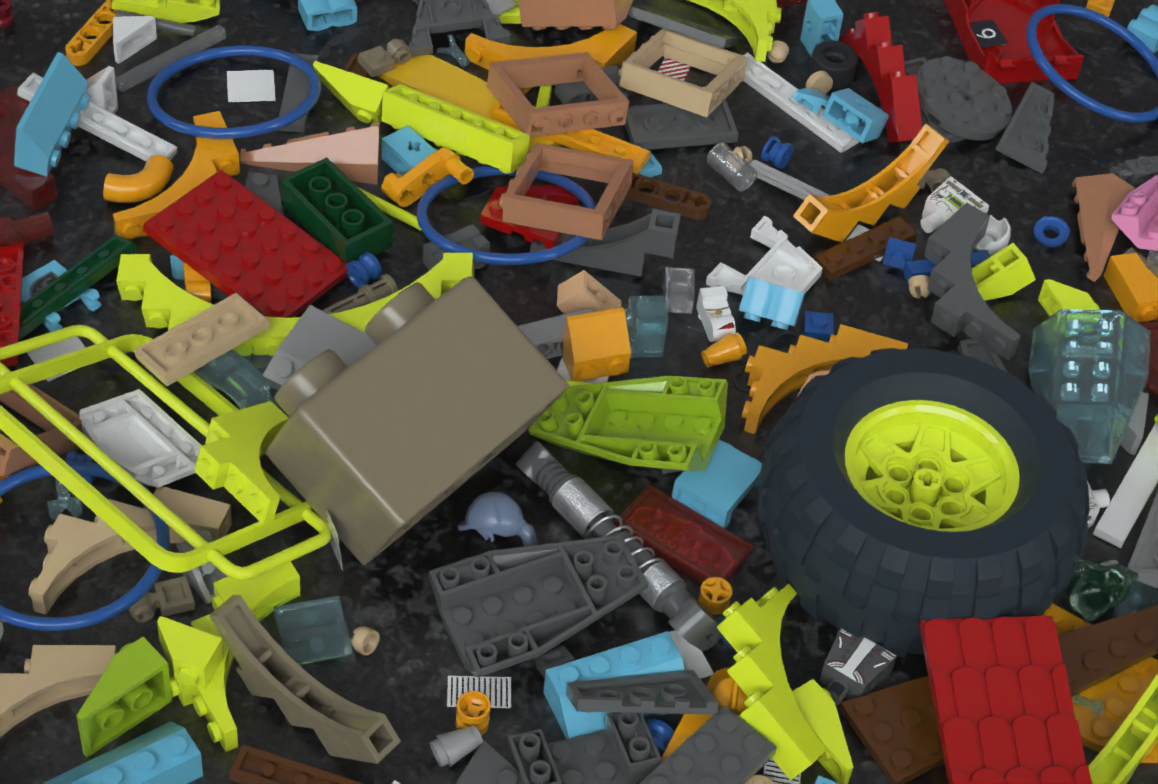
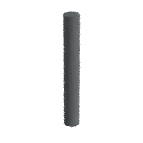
(164, 24)

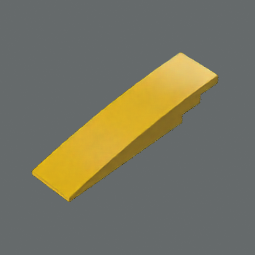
(451, 85)

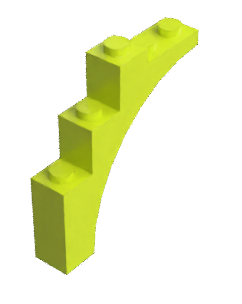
(752, 17)
(261, 596)
(761, 675)
(1130, 742)

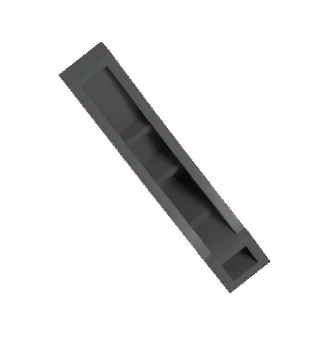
(626, 245)

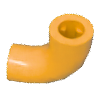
(140, 185)

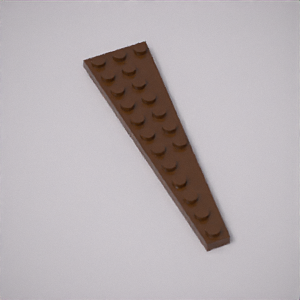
(901, 721)

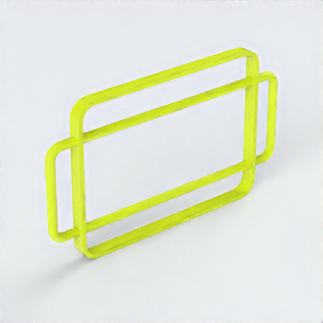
(101, 506)

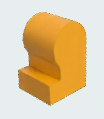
(196, 284)

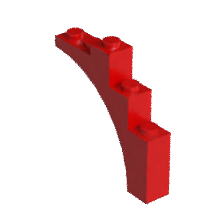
(886, 66)

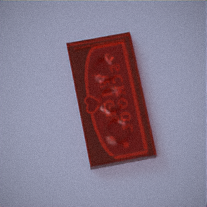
(684, 536)

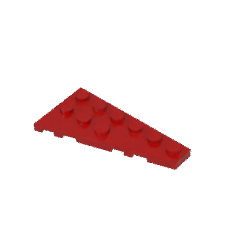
(10, 296)

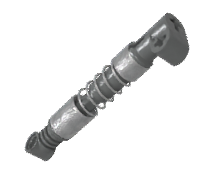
(593, 518)

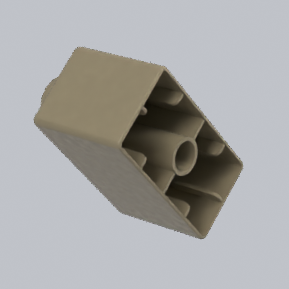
(411, 414)

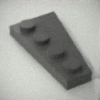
(1029, 129)

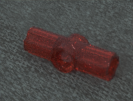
(25, 229)

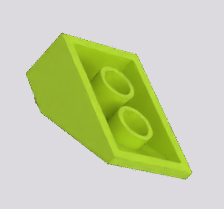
(124, 696)

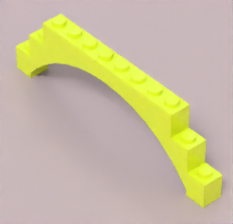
(169, 305)

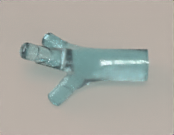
(455, 52)

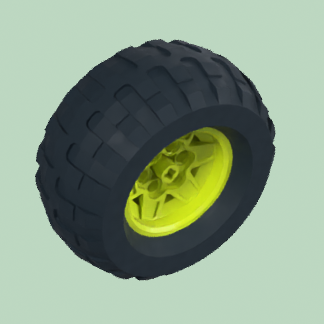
(966, 506)

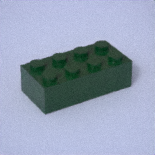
(336, 211)

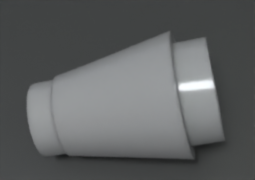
(454, 745)

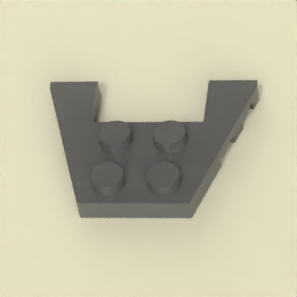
(453, 15)

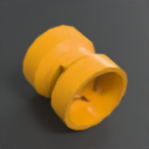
(473, 709)

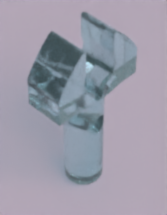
(64, 501)

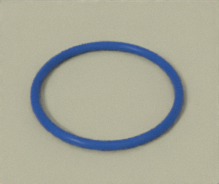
(1067, 88)
(236, 132)
(499, 258)
(104, 613)

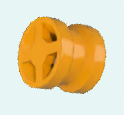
(715, 595)

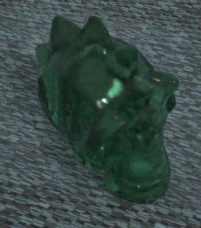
(1098, 587)

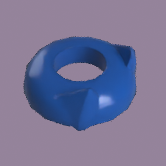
(1053, 223)

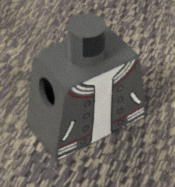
(855, 667)

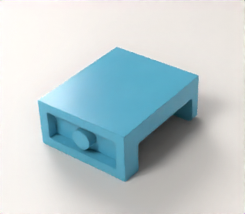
(721, 486)

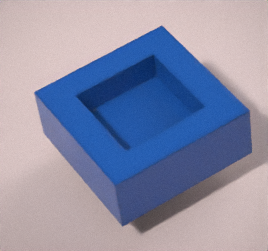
(898, 253)
(818, 325)

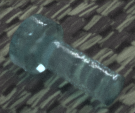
(1097, 707)

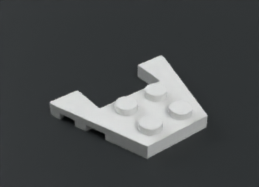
(781, 265)

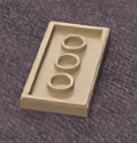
(201, 339)

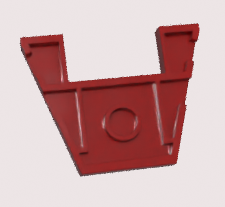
(493, 214)

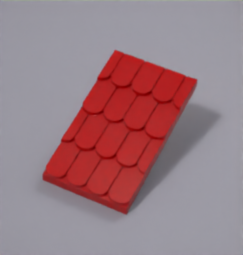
(1003, 701)

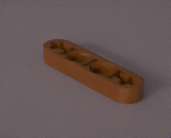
(662, 190)

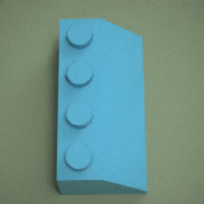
(51, 117)
(641, 657)
(156, 757)

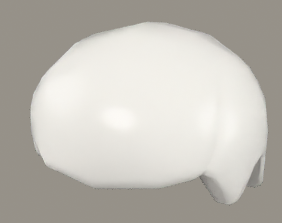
(996, 236)

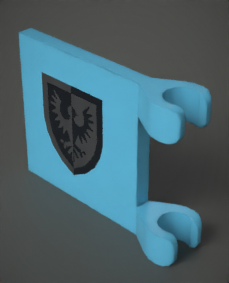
(44, 276)

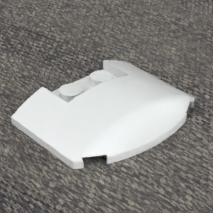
(141, 438)

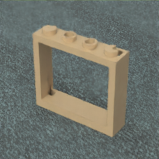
(702, 101)

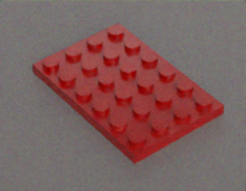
(246, 247)

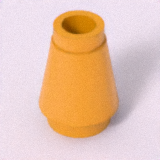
(725, 350)

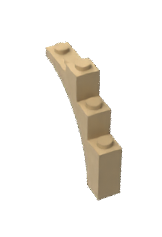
(81, 544)
(51, 677)

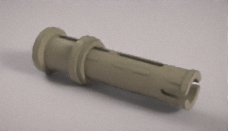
(365, 295)

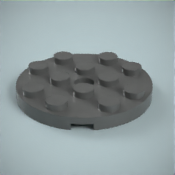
(963, 98)

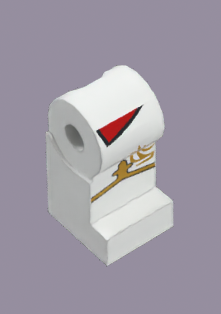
(715, 312)

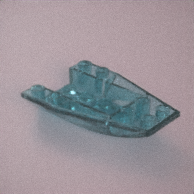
(1092, 374)

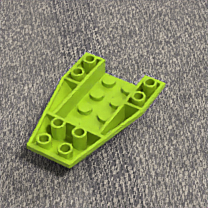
(640, 421)

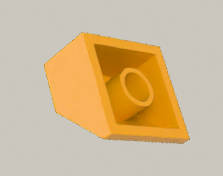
(596, 344)

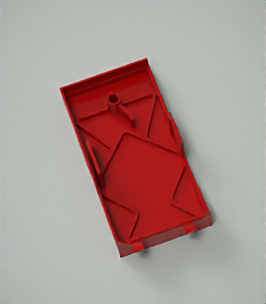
(1014, 60)

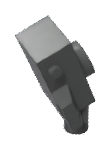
(1136, 170)

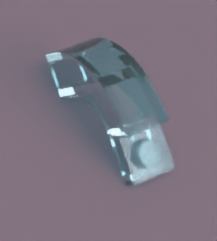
(237, 379)

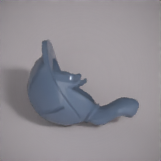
(498, 515)

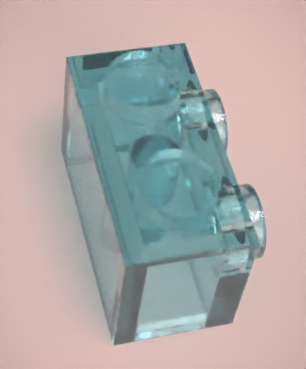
(647, 325)

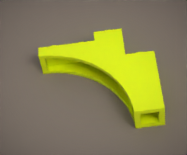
(234, 454)

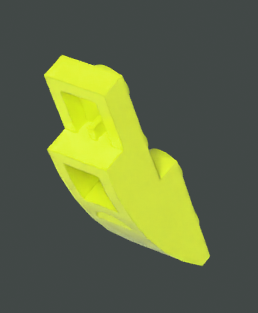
(171, 10)

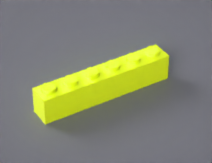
(455, 128)

